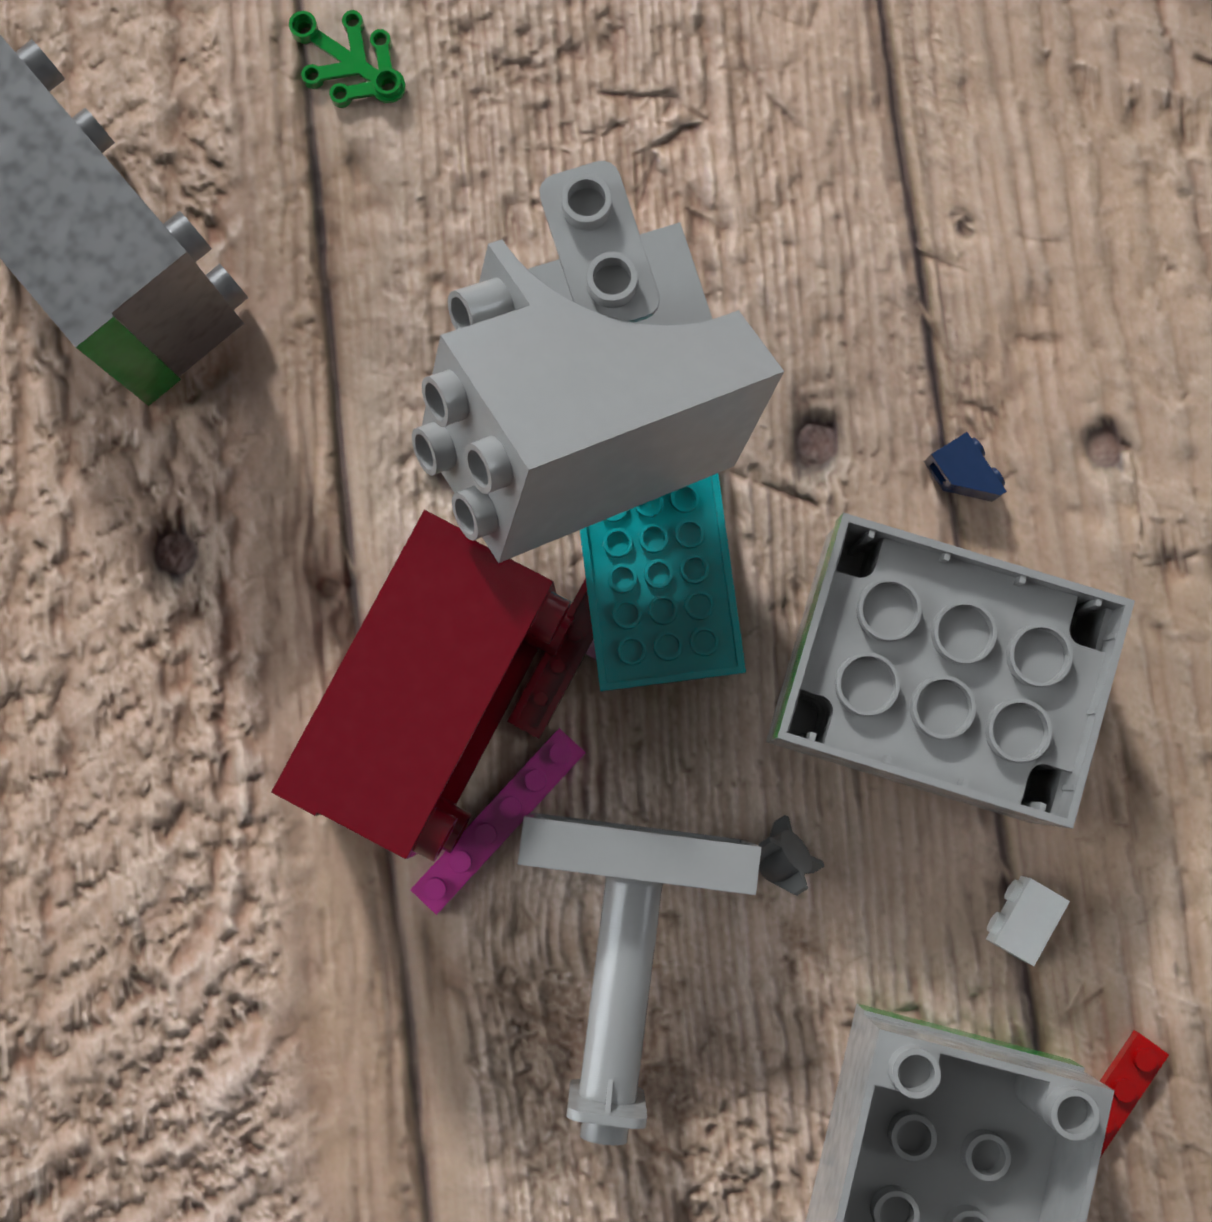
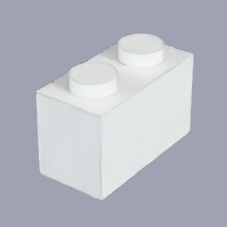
(1026, 919)

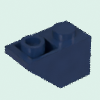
(964, 470)

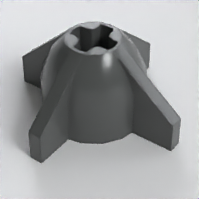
(786, 858)

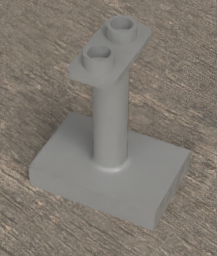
(606, 259)
(634, 868)

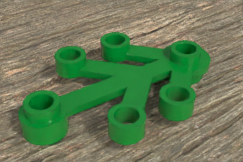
(351, 62)

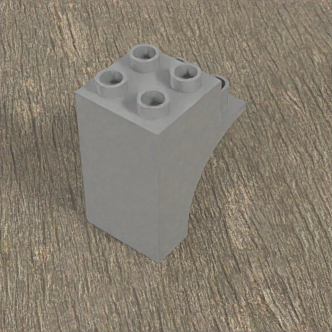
(576, 415)

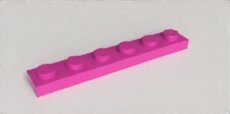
(498, 821)

